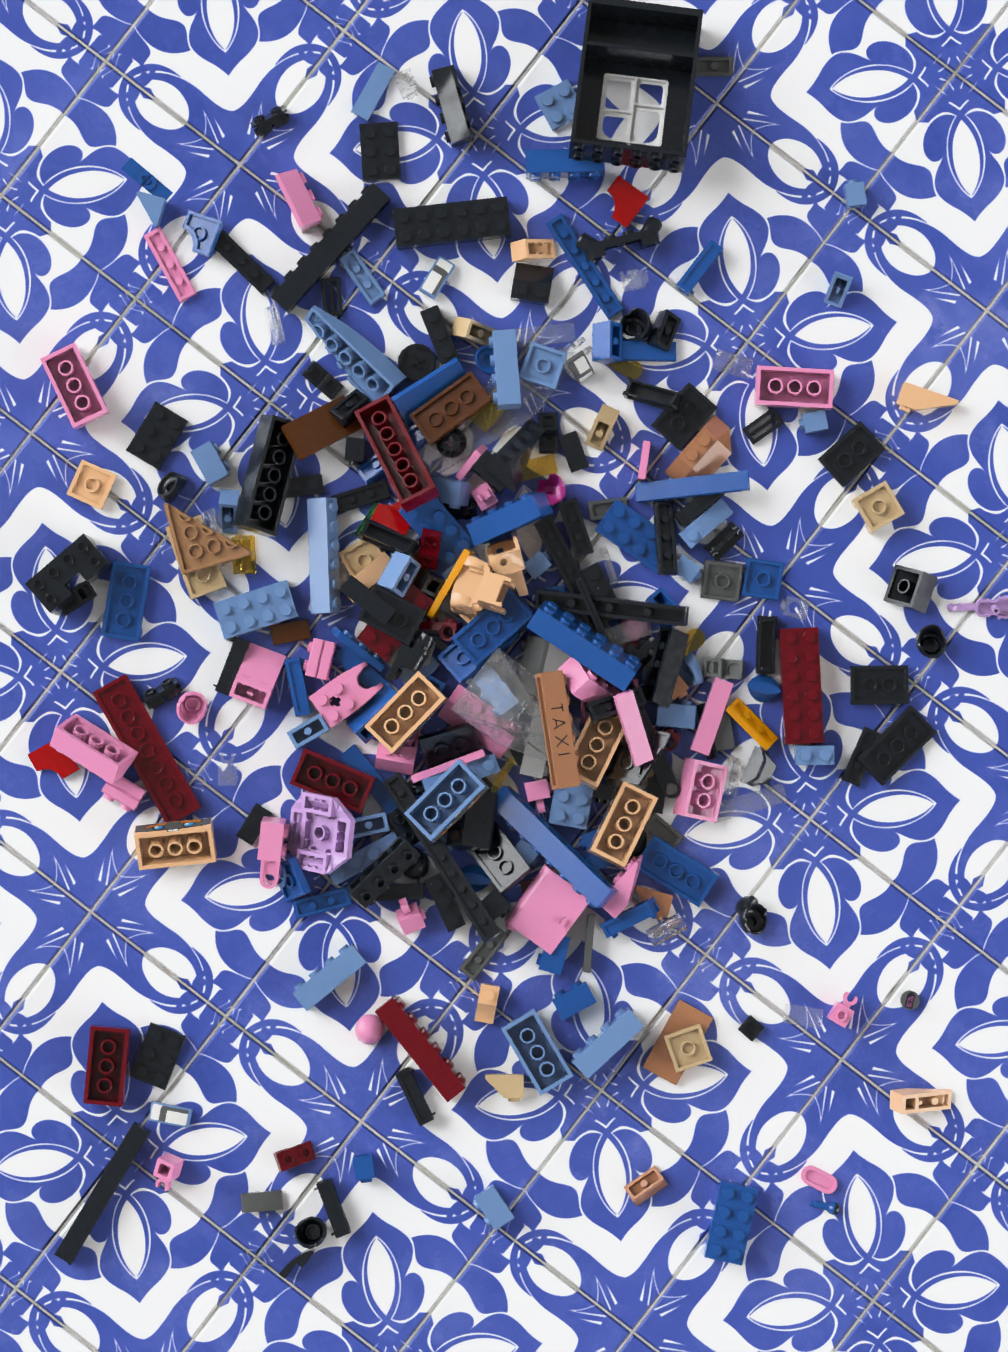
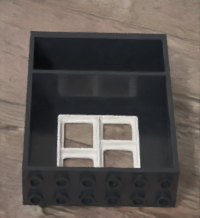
(636, 46)

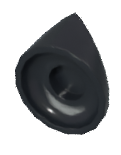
(171, 486)

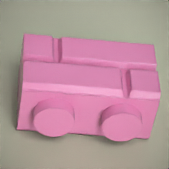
(320, 659)
(125, 792)

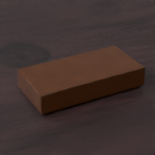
(290, 632)

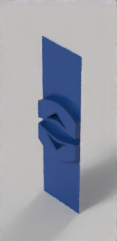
(146, 179)

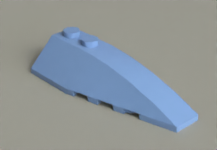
(363, 363)

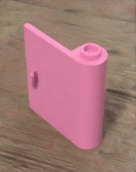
(543, 907)

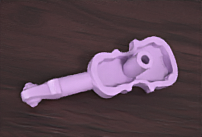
(984, 607)

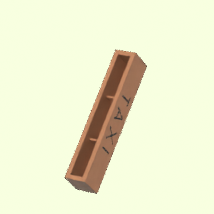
(557, 729)

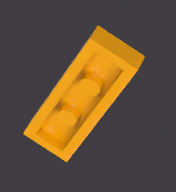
(751, 723)

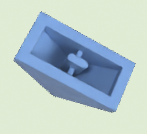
(153, 206)
(838, 289)

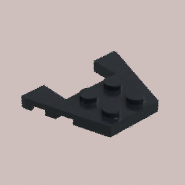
(622, 767)

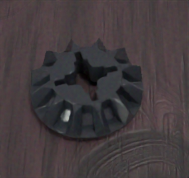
(458, 447)

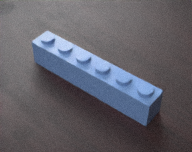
(323, 555)

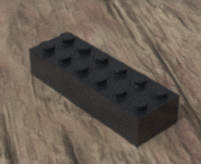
(451, 223)
(266, 479)

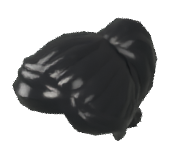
(751, 915)

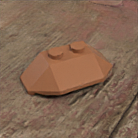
(704, 453)

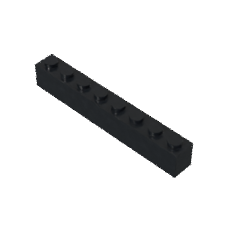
(330, 248)

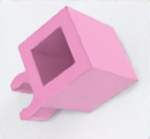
(484, 497)
(538, 791)
(410, 917)
(842, 1013)
(167, 1169)

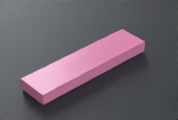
(170, 264)
(711, 716)
(633, 727)
(445, 766)

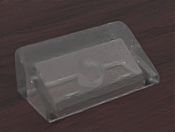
(274, 325)
(732, 364)
(733, 776)

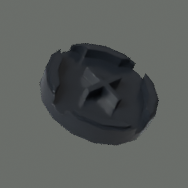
(416, 361)

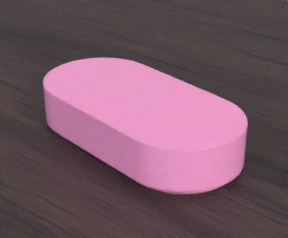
(819, 1179)

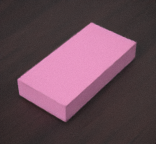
(644, 460)
(466, 468)

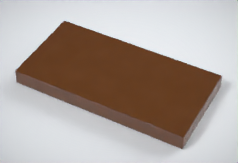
(451, 408)
(317, 430)

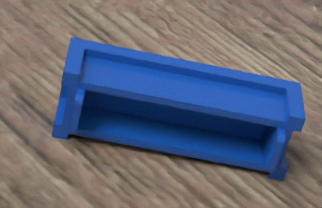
(699, 267)
(297, 686)
(630, 917)

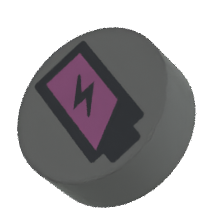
(909, 1000)

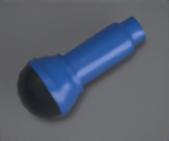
(831, 1207)

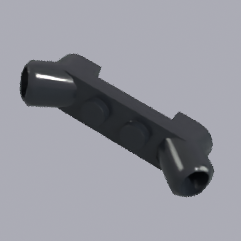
(646, 237)

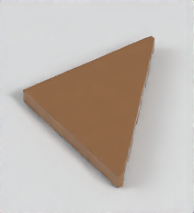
(198, 544)

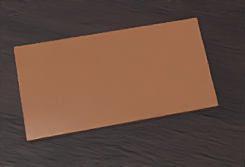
(659, 1059)

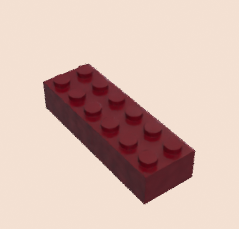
(397, 453)
(801, 685)
(420, 1048)

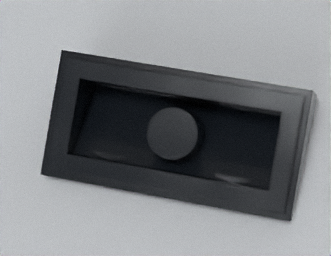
(663, 330)
(344, 410)

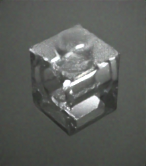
(803, 608)

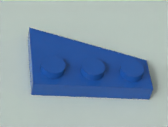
(359, 648)

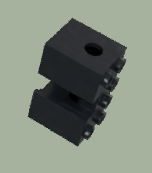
(78, 558)

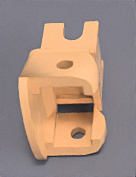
(511, 558)
(479, 588)

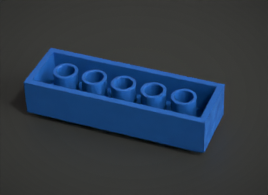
(584, 645)

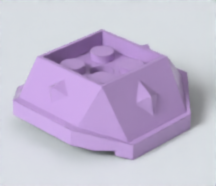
(320, 833)

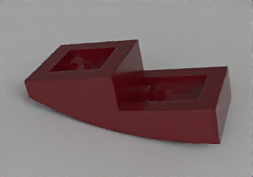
(429, 548)

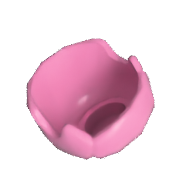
(369, 1029)

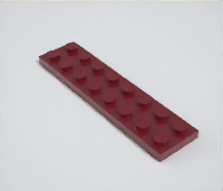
(154, 760)

